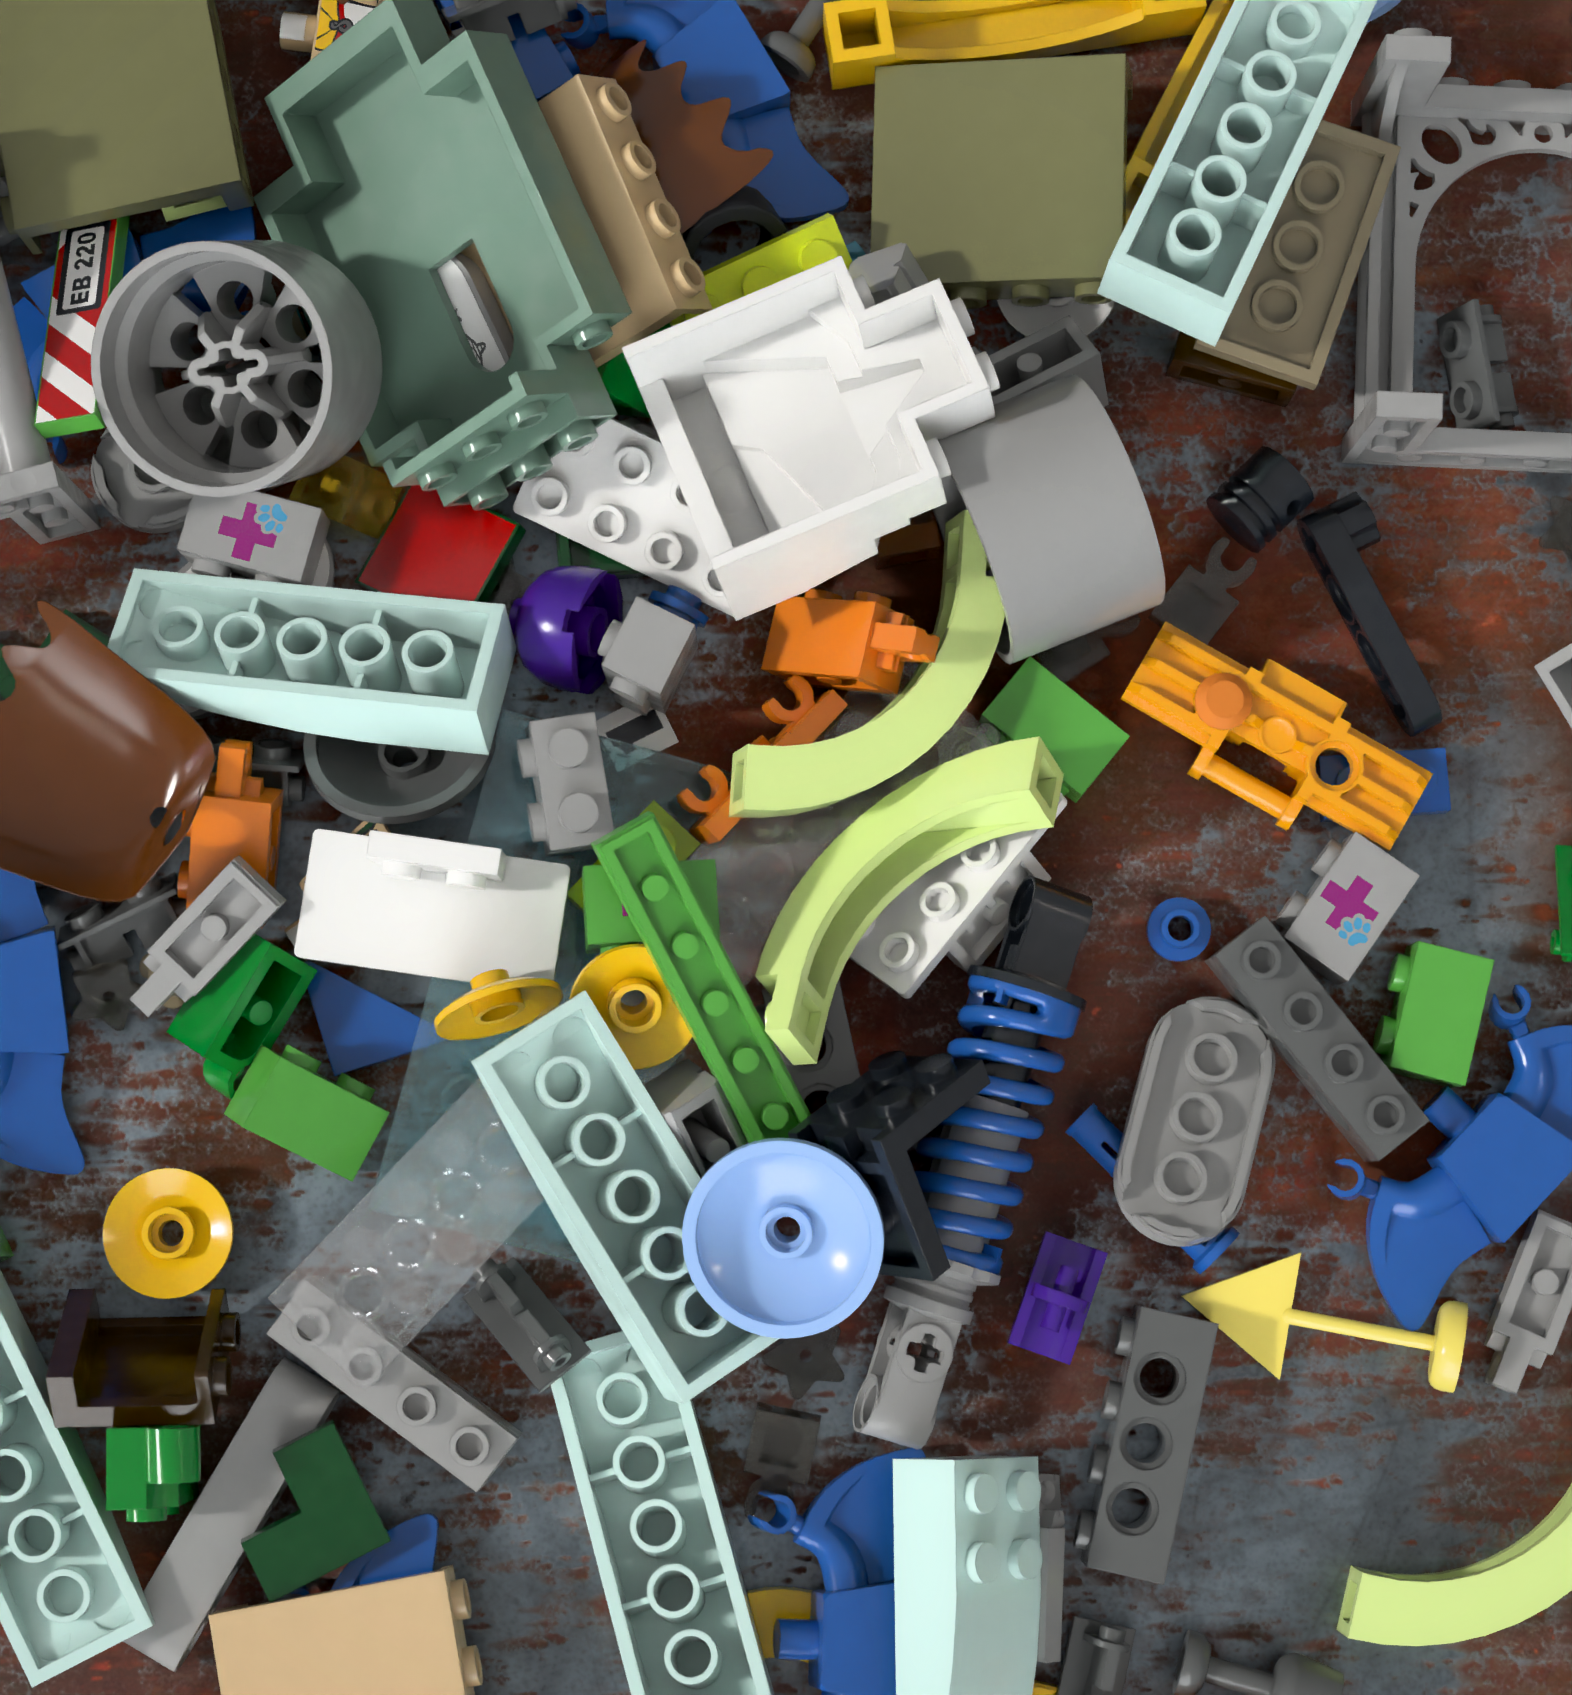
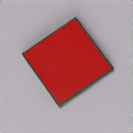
(440, 550)

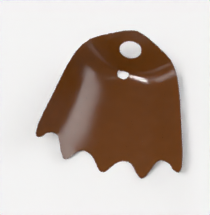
(684, 137)
(88, 763)

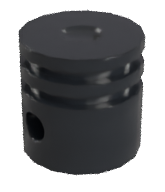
(1260, 499)

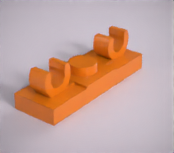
(803, 726)

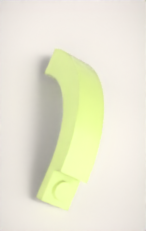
(816, 775)
(879, 856)
(1467, 1599)

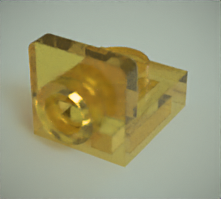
(350, 495)

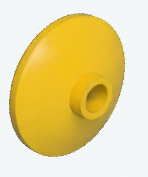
(496, 1005)
(647, 1031)
(135, 1229)

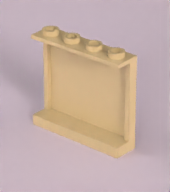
(626, 207)
(352, 1641)

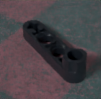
(1333, 543)

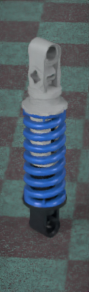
(978, 1153)

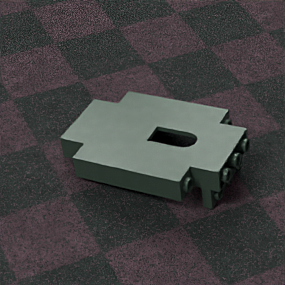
(399, 167)

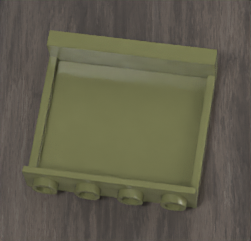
(114, 112)
(1004, 173)

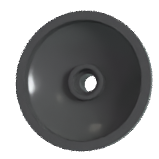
(373, 787)

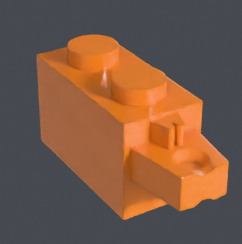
(845, 642)
(232, 821)

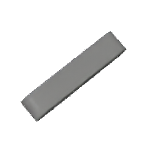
(228, 1509)

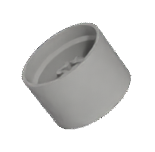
(149, 328)
(1055, 516)

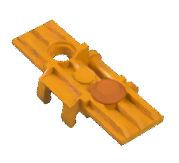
(1286, 718)

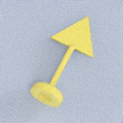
(1258, 1311)

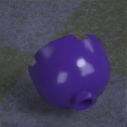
(563, 623)

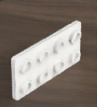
(625, 505)
(430, 907)
(950, 911)

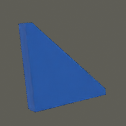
(357, 1024)

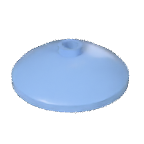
(776, 1280)

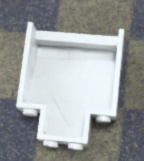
(810, 422)

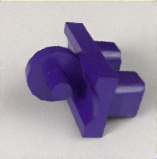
(1057, 1297)

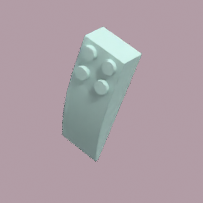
(1231, 160)
(322, 657)
(614, 1189)
(657, 1530)
(62, 1557)
(966, 1574)

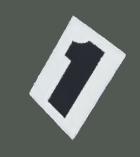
(633, 728)

